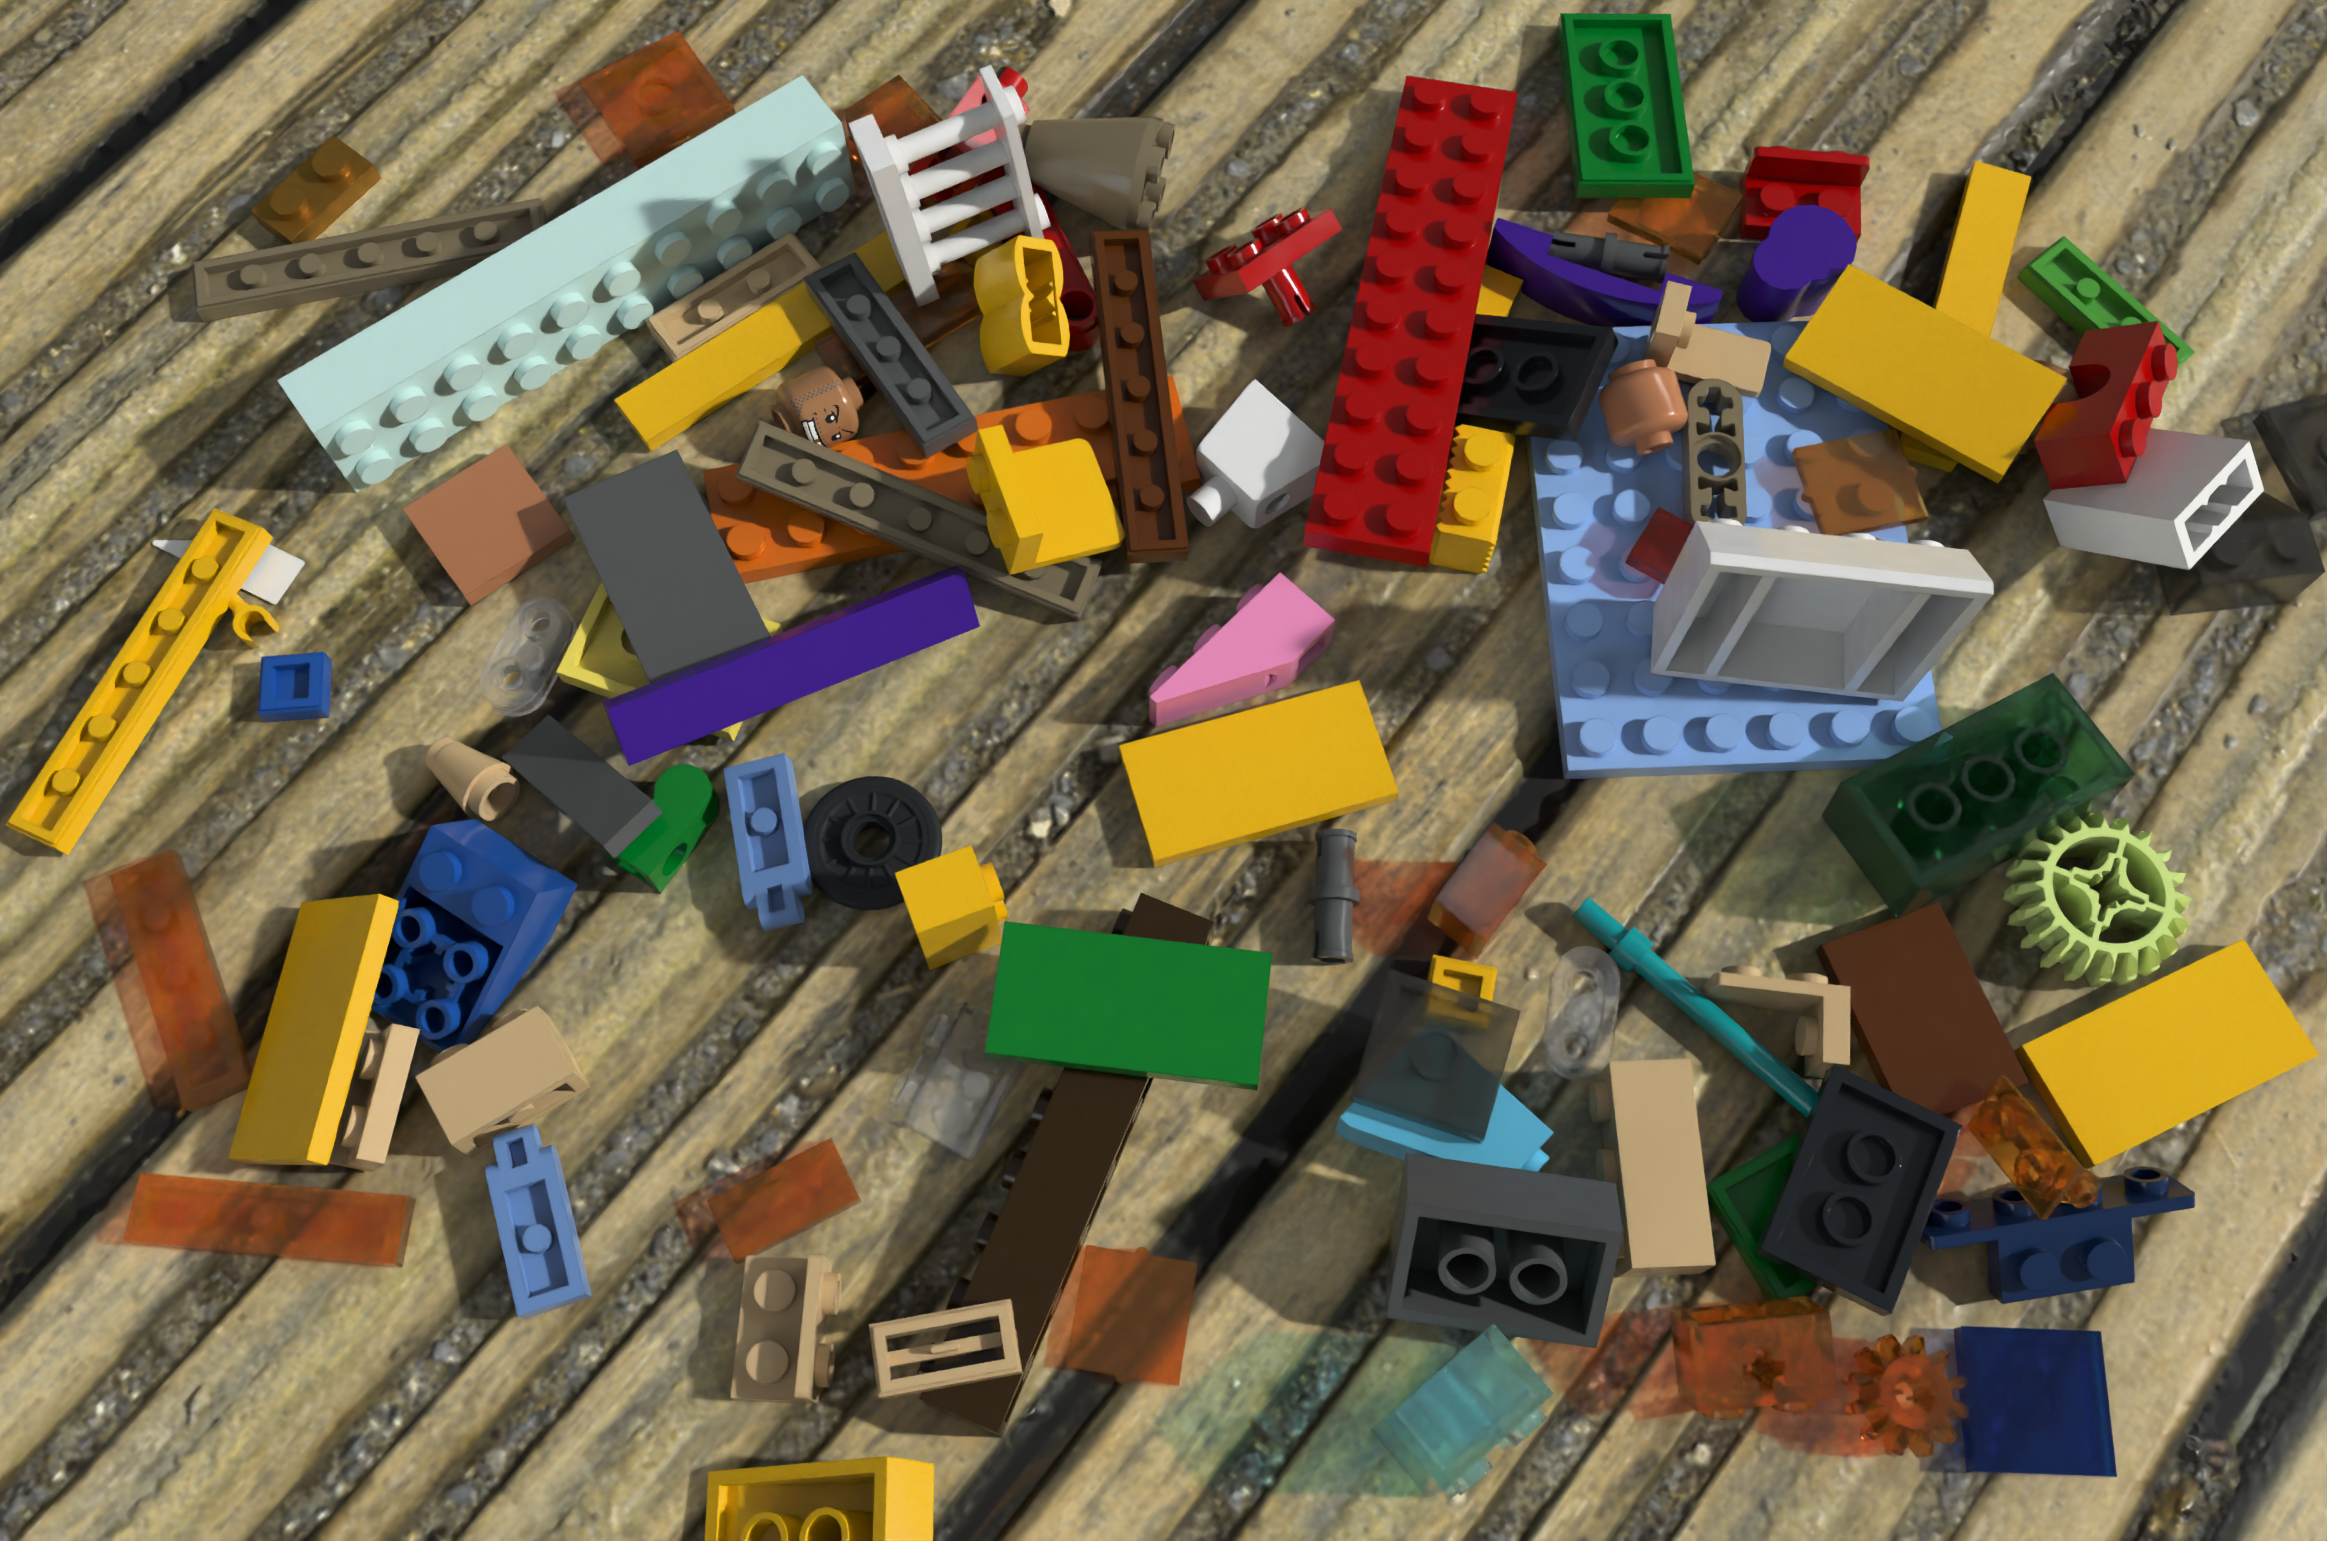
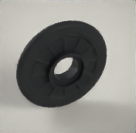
(862, 805)

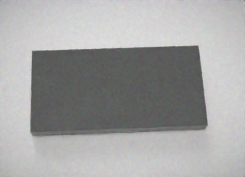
(665, 567)

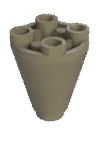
(1102, 165)

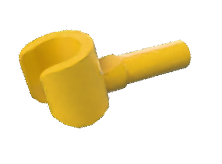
(247, 615)

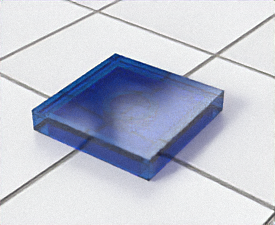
(2035, 1402)

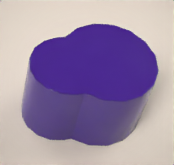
(1796, 264)

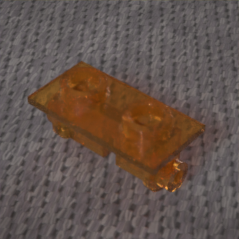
(2030, 1151)

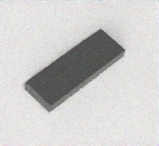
(582, 786)

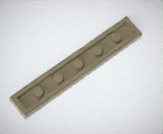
(358, 260)
(904, 516)

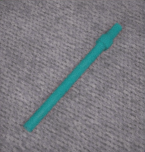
(1633, 950)

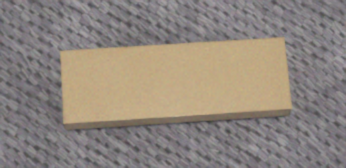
(731, 296)

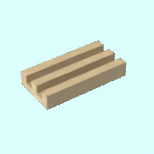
(952, 1377)

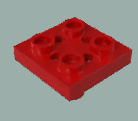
(1268, 262)

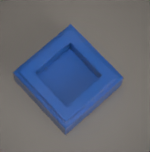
(294, 687)

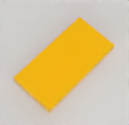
(1924, 373)
(1257, 773)
(314, 1031)
(2165, 1053)

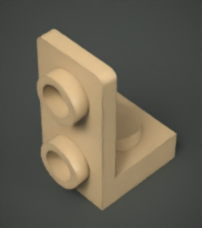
(1702, 351)
(1819, 1035)

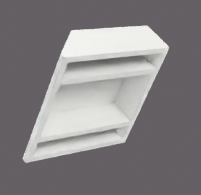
(1812, 609)

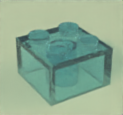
(1463, 1412)

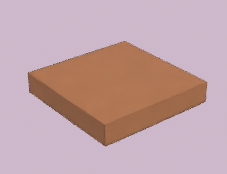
(488, 524)

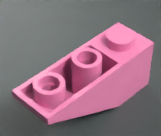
(1254, 653)

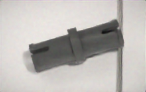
(1612, 255)
(1334, 896)

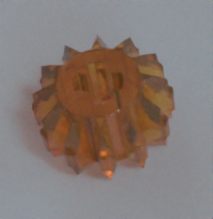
(1931, 1389)

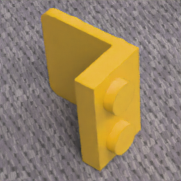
(1043, 501)

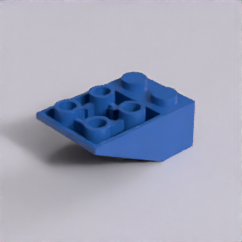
(465, 931)

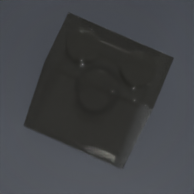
(2256, 563)

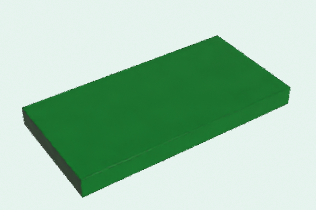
(1624, 106)
(1129, 1005)

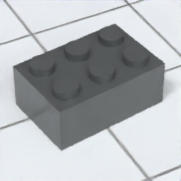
(1503, 1250)

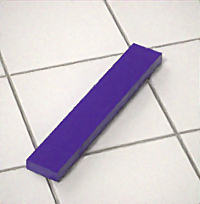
(791, 665)

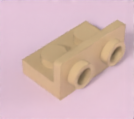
(374, 1098)
(784, 1329)

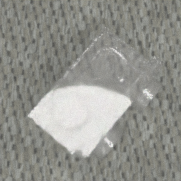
(953, 1086)

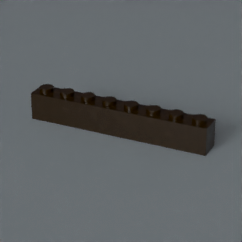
(1051, 1202)

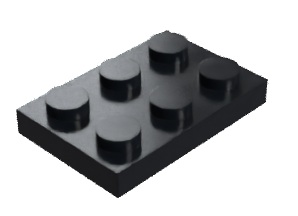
(1533, 375)
(1858, 1190)

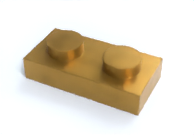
(316, 193)

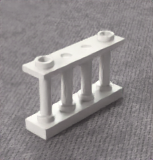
(899, 194)

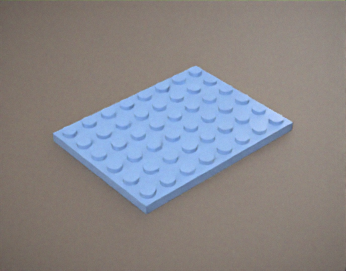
(1599, 610)

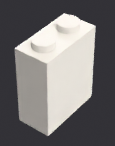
(2171, 507)

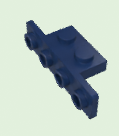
(2068, 1250)

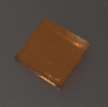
(657, 99)

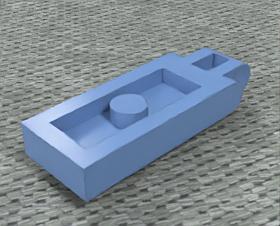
(769, 839)
(535, 1224)

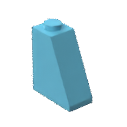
(1510, 1139)

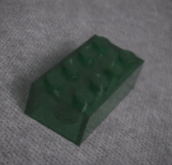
(1975, 794)

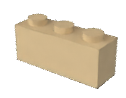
(1656, 1165)

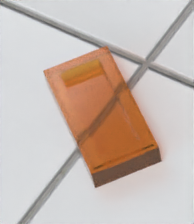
(784, 1201)

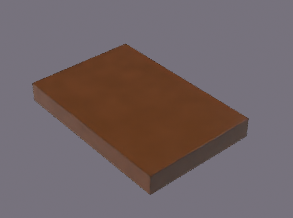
(1921, 1011)

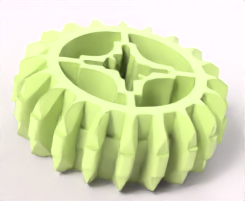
(2127, 885)

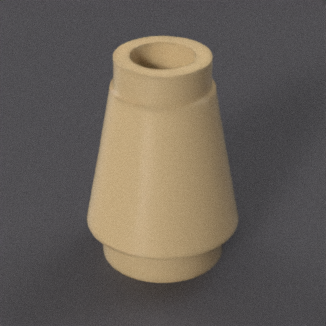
(473, 779)

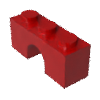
(2120, 391)

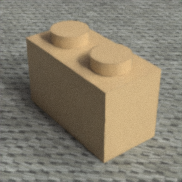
(501, 1080)

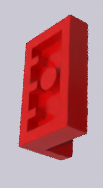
(1788, 178)

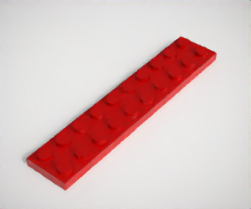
(1412, 325)

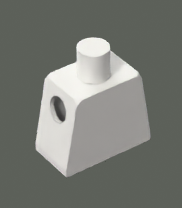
(1255, 461)

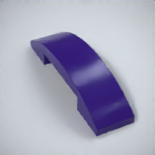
(1581, 291)

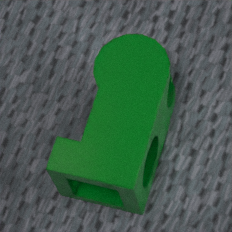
(665, 845)

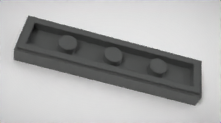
(891, 355)

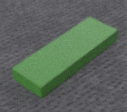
(2087, 294)

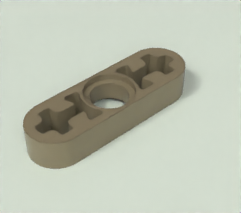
(1726, 441)

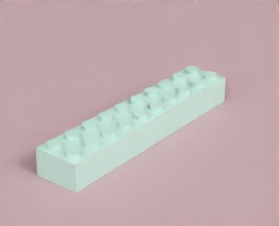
(573, 285)

